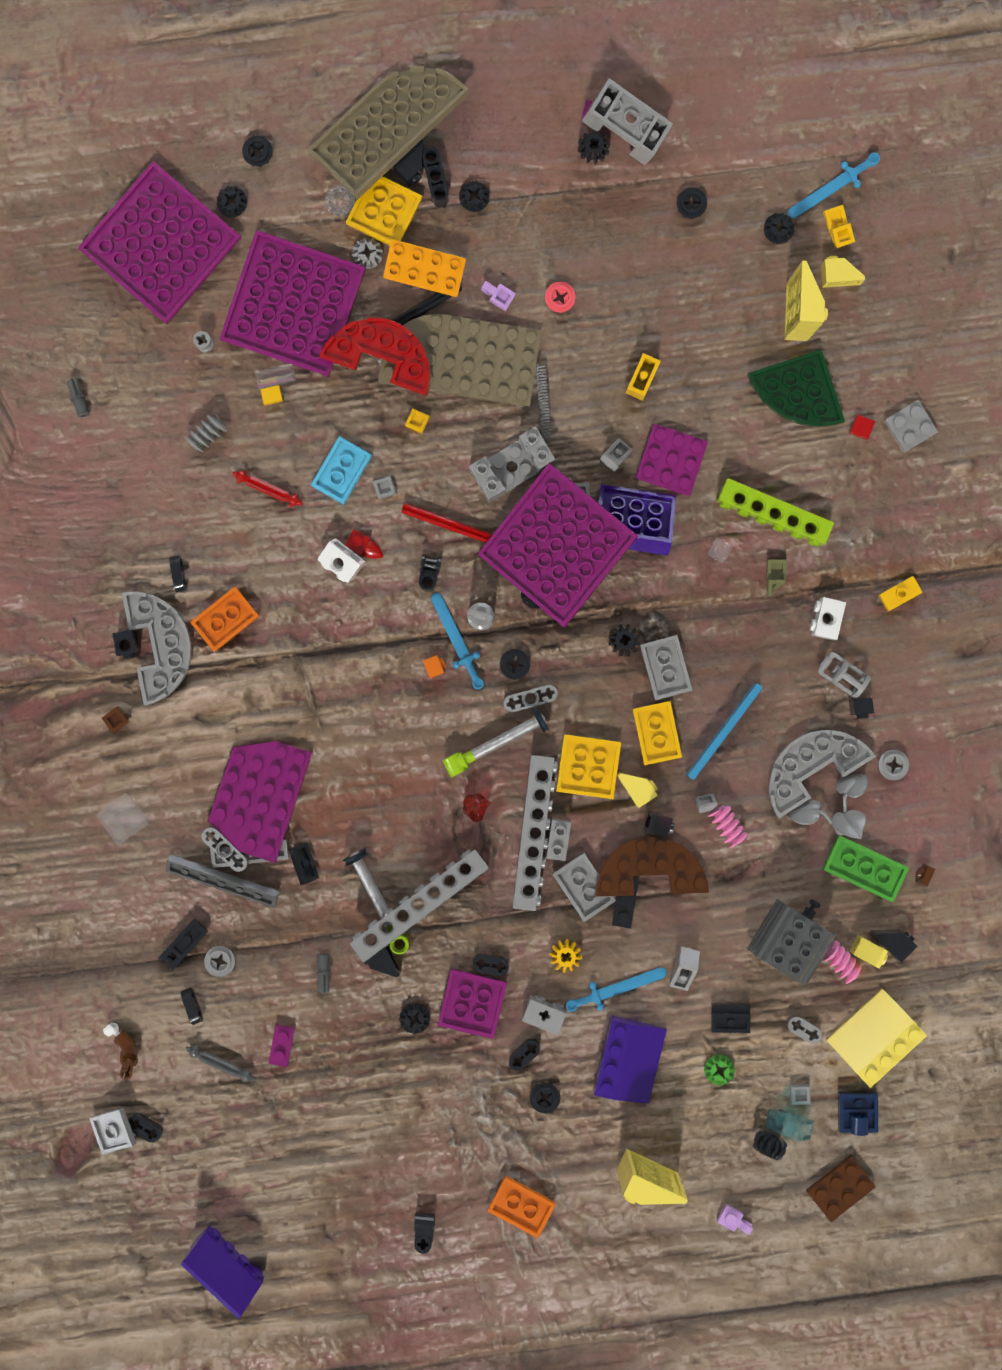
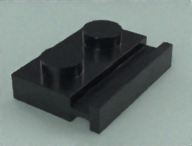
(730, 1018)

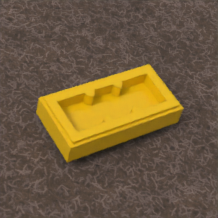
(900, 593)

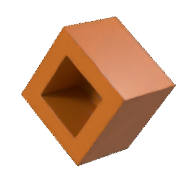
(434, 666)

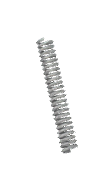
(544, 403)

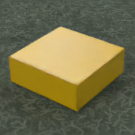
(271, 395)
(417, 421)

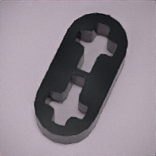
(178, 573)
(489, 969)
(191, 1006)
(521, 1051)
(147, 1124)

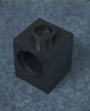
(120, 637)

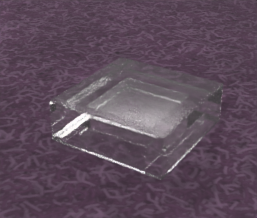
(720, 550)

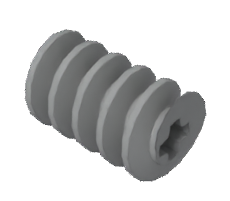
(206, 433)

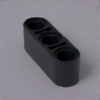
(432, 168)

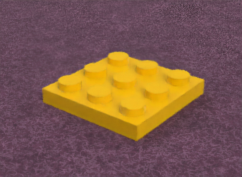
(385, 211)
(588, 766)

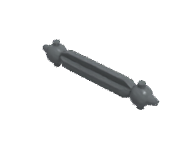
(220, 1064)

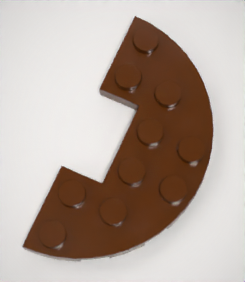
(650, 857)

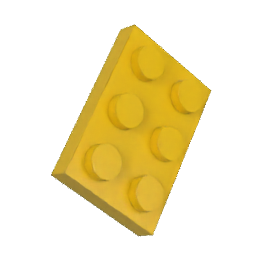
(657, 733)

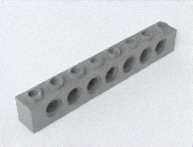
(477, 868)
(522, 900)

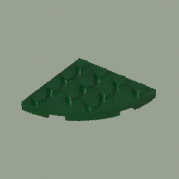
(799, 390)

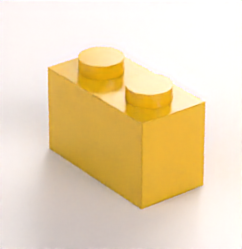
(643, 377)

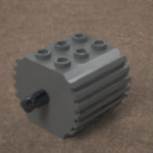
(792, 941)

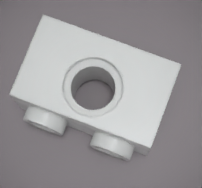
(352, 561)
(835, 610)

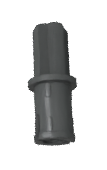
(77, 398)
(323, 973)

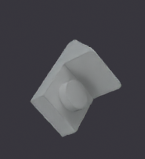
(616, 455)

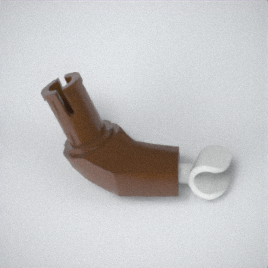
(127, 1048)

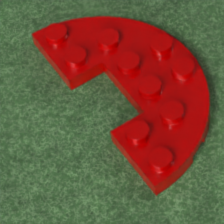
(384, 341)

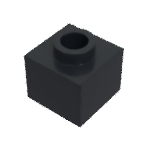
(861, 707)

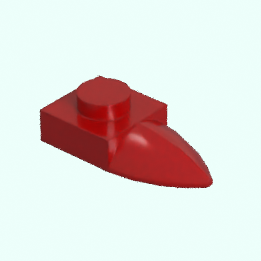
(363, 545)

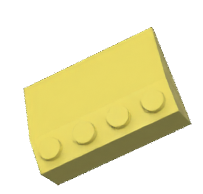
(804, 305)
(876, 1037)
(648, 1181)

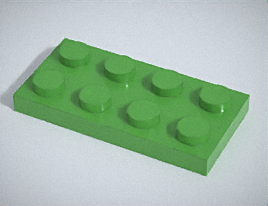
(865, 868)

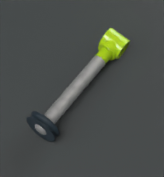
(459, 762)
(357, 860)

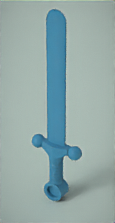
(849, 175)
(457, 641)
(615, 989)

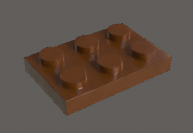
(840, 1188)

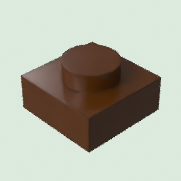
(115, 720)
(924, 874)

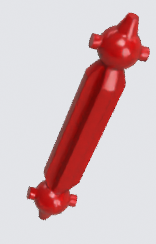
(267, 488)

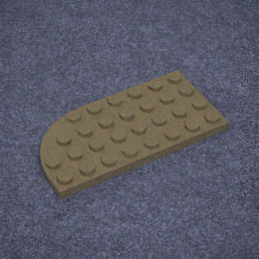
(386, 125)
(475, 358)

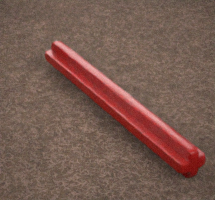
(446, 523)

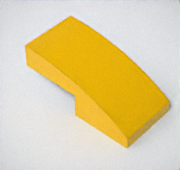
(838, 227)

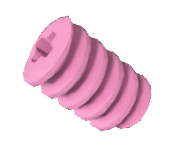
(728, 825)
(843, 962)

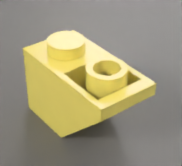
(869, 951)

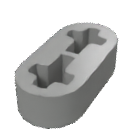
(802, 1032)

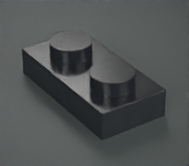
(303, 863)

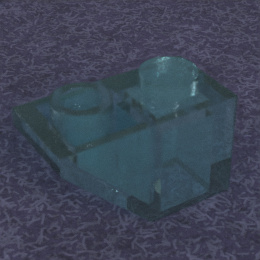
(789, 1124)

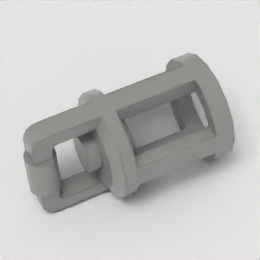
(480, 616)
(840, 672)

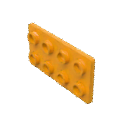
(424, 268)

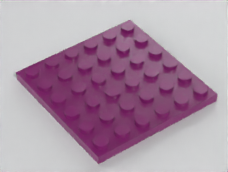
(160, 242)
(291, 302)
(557, 545)

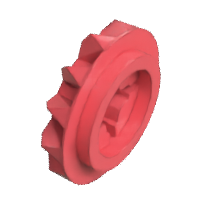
(561, 288)

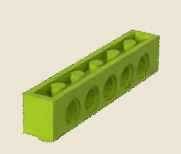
(821, 526)

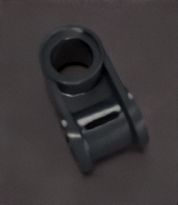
(429, 571)
(424, 1229)

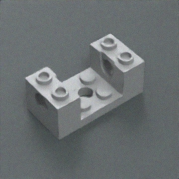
(611, 109)
(528, 453)

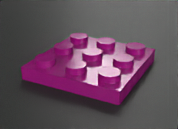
(671, 460)
(472, 1003)

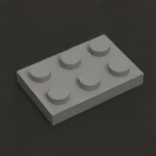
(666, 667)
(578, 883)

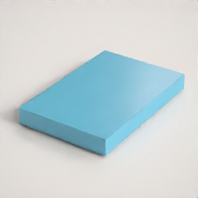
(341, 470)

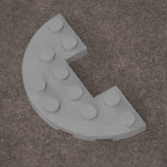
(169, 643)
(807, 756)

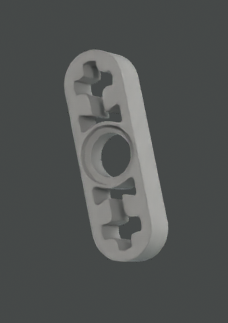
(542, 690)
(232, 861)

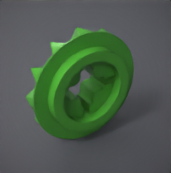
(722, 1061)

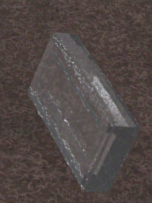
(275, 376)

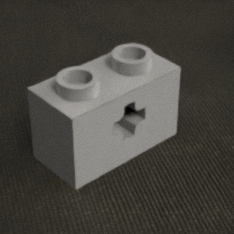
(558, 839)
(550, 1022)

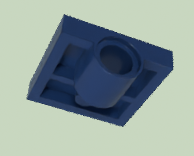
(858, 1113)

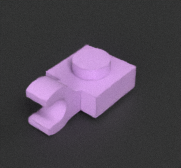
(501, 295)
(732, 1218)

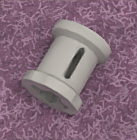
(201, 335)

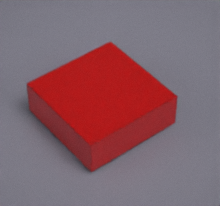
(862, 427)

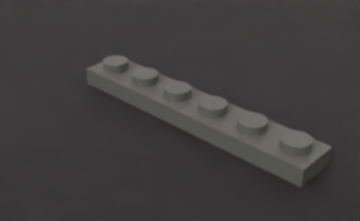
(222, 881)

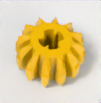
(573, 954)

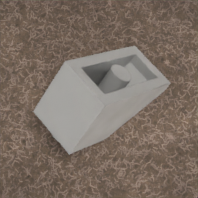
(684, 968)

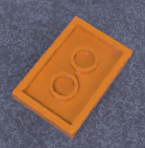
(225, 619)
(521, 1206)

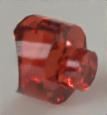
(475, 807)

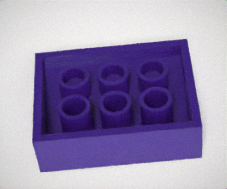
(644, 513)
(629, 1060)
(223, 1270)

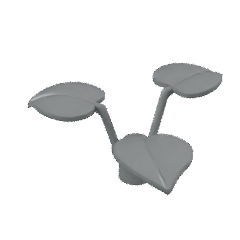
(847, 823)

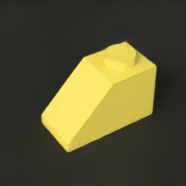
(840, 272)
(638, 788)

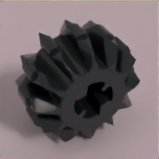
(595, 140)
(630, 643)
(769, 1145)

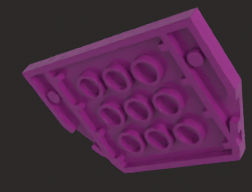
(259, 797)

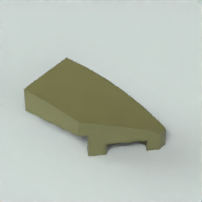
(775, 574)

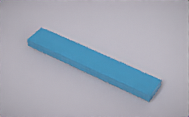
(724, 731)

